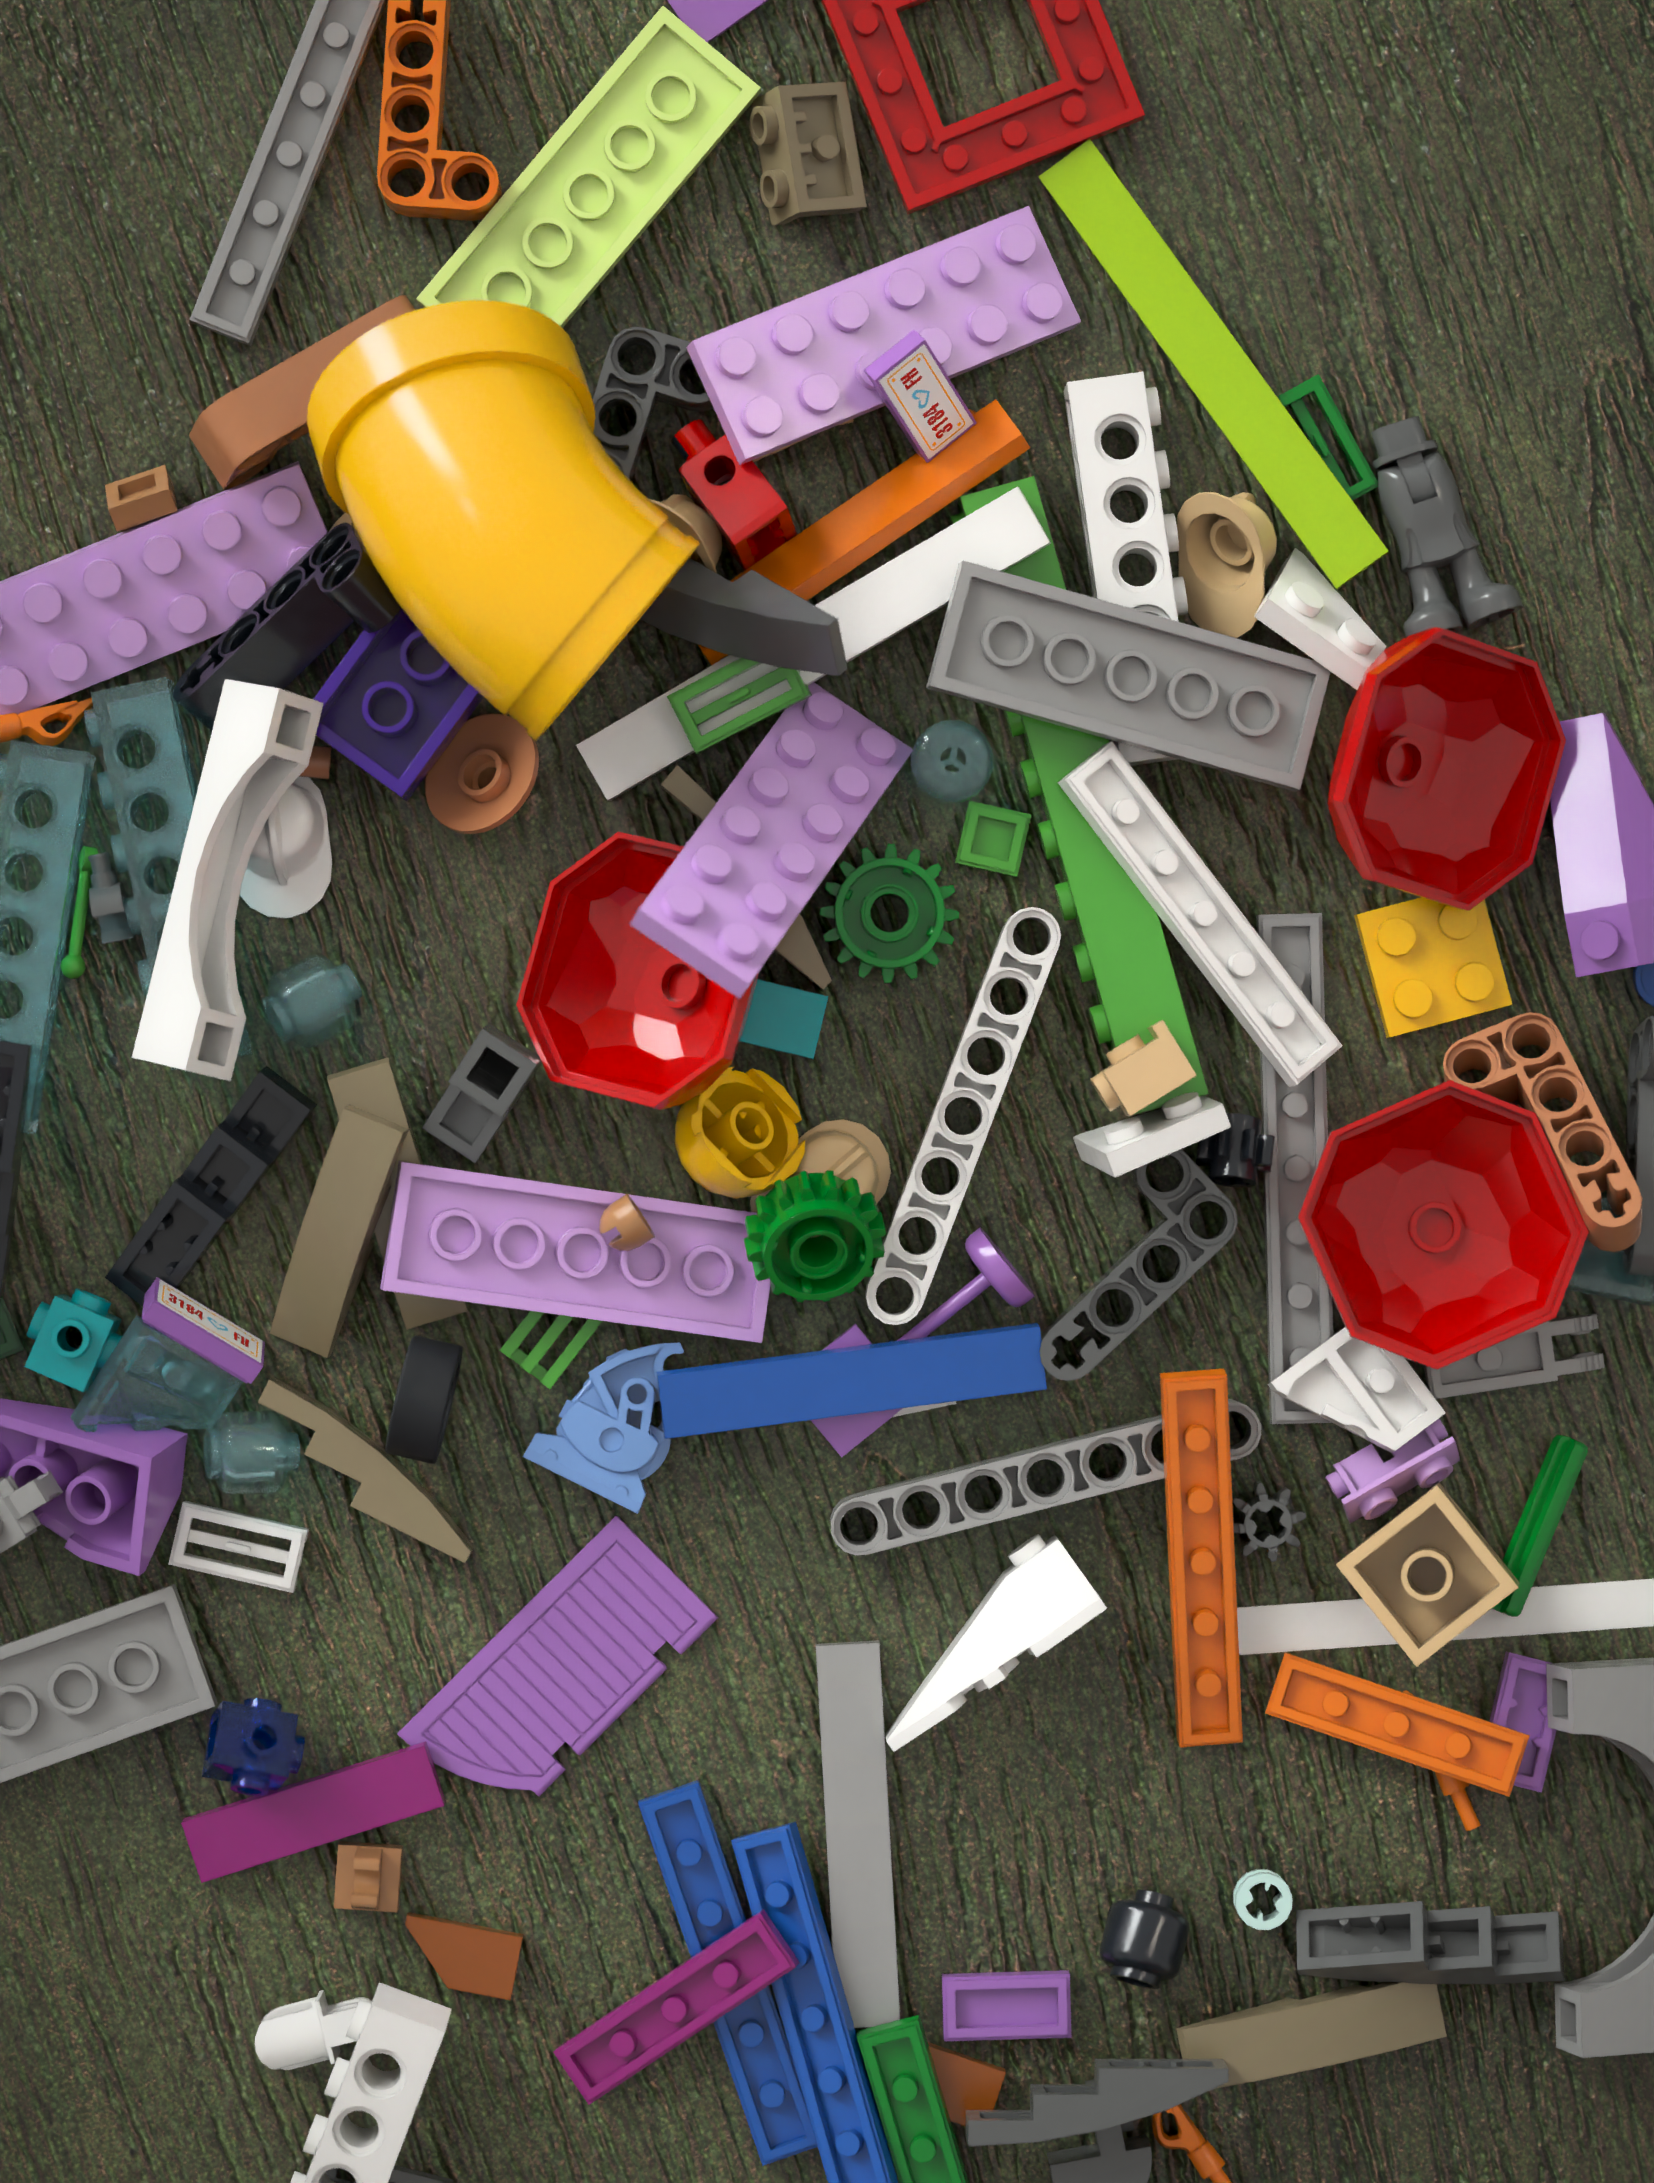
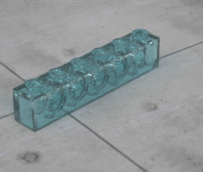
(117, 717)
(67, 781)

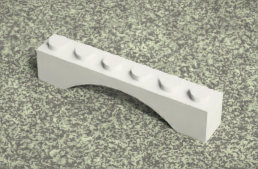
(193, 998)

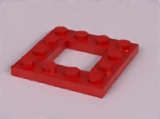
(941, 161)

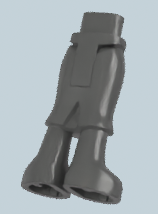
(1433, 533)

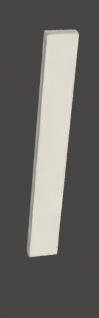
(867, 615)

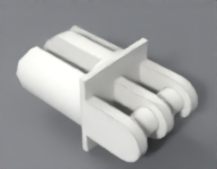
(304, 2032)

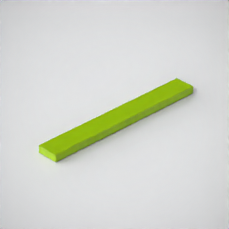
(1213, 364)

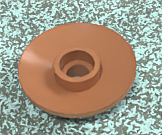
(483, 775)

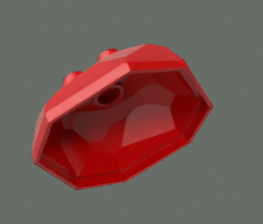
(1445, 768)
(611, 1002)
(1442, 1224)

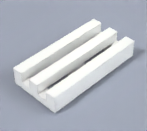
(291, 1557)

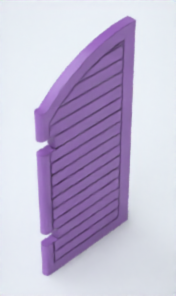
(562, 1666)

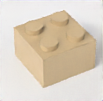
(1428, 1574)

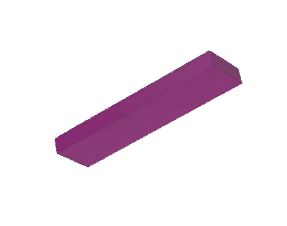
(313, 1812)
(676, 2007)

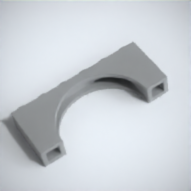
(1614, 2006)

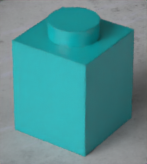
(784, 1019)

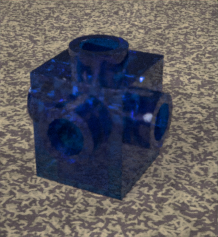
(252, 1746)

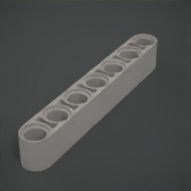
(1015, 1494)

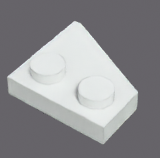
(1319, 620)
(1152, 1135)
(1361, 1391)

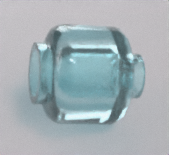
(929, 770)
(312, 1001)
(250, 1452)

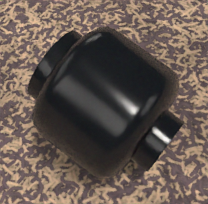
(1144, 1940)

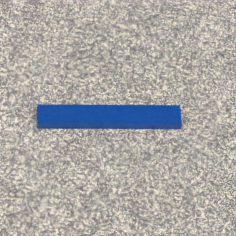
(851, 1380)
(706, 1911)
(816, 2010)

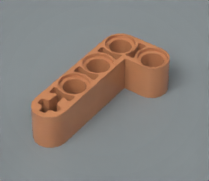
(269, 412)
(1567, 1131)

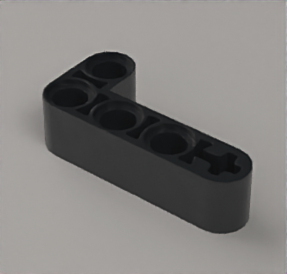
(292, 623)

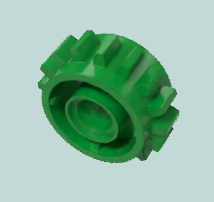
(889, 878)
(810, 1207)

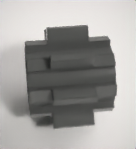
(1264, 1503)

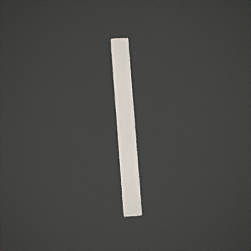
(1355, 1625)

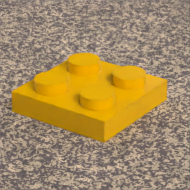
(1431, 963)

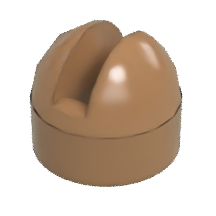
(629, 1222)

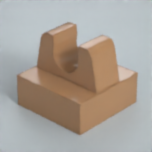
(141, 498)
(368, 1876)

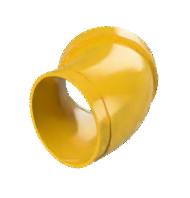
(491, 500)

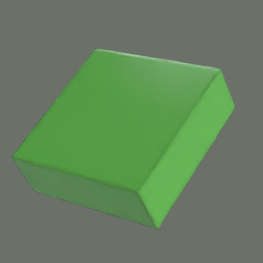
(993, 839)

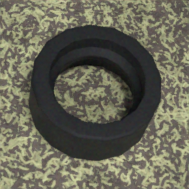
(423, 1399)

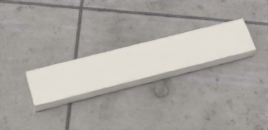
(1200, 914)

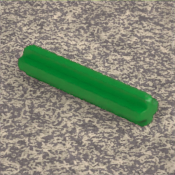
(1541, 1518)

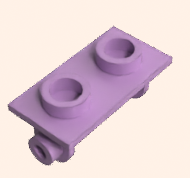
(1376, 1484)

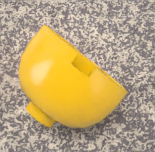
(740, 1135)

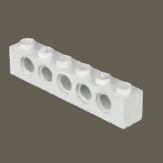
(1091, 410)
(410, 2033)

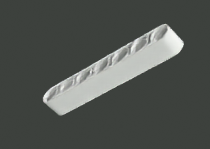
(985, 1091)

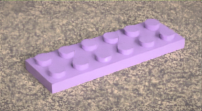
(806, 359)
(150, 588)
(771, 839)
(544, 1253)

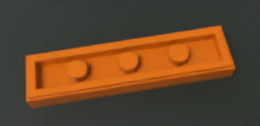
(1397, 1724)

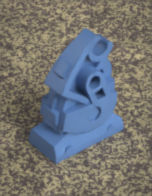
(608, 1428)

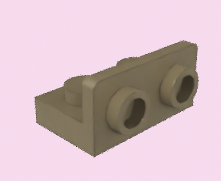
(807, 151)

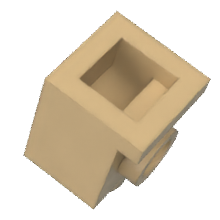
(1142, 1071)

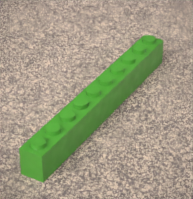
(1117, 926)

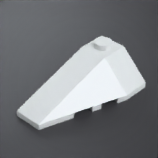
(1026, 1609)

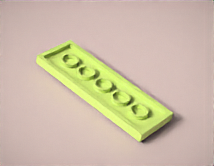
(601, 176)

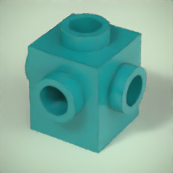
(54, 1352)

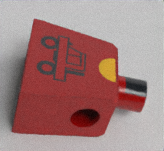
(745, 508)

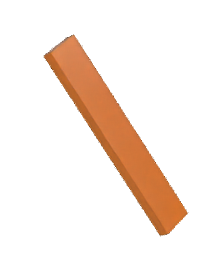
(889, 508)
(1201, 1557)

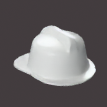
(291, 856)

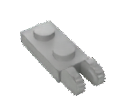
(1516, 1361)

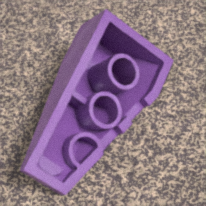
(1603, 849)
(113, 1480)

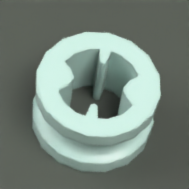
(1281, 1901)

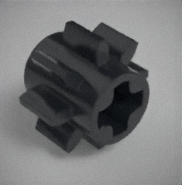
(1237, 1152)

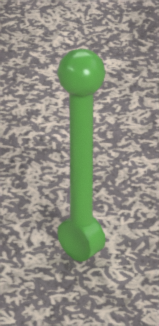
(73, 965)

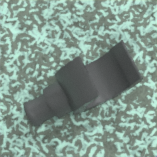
(108, 900)

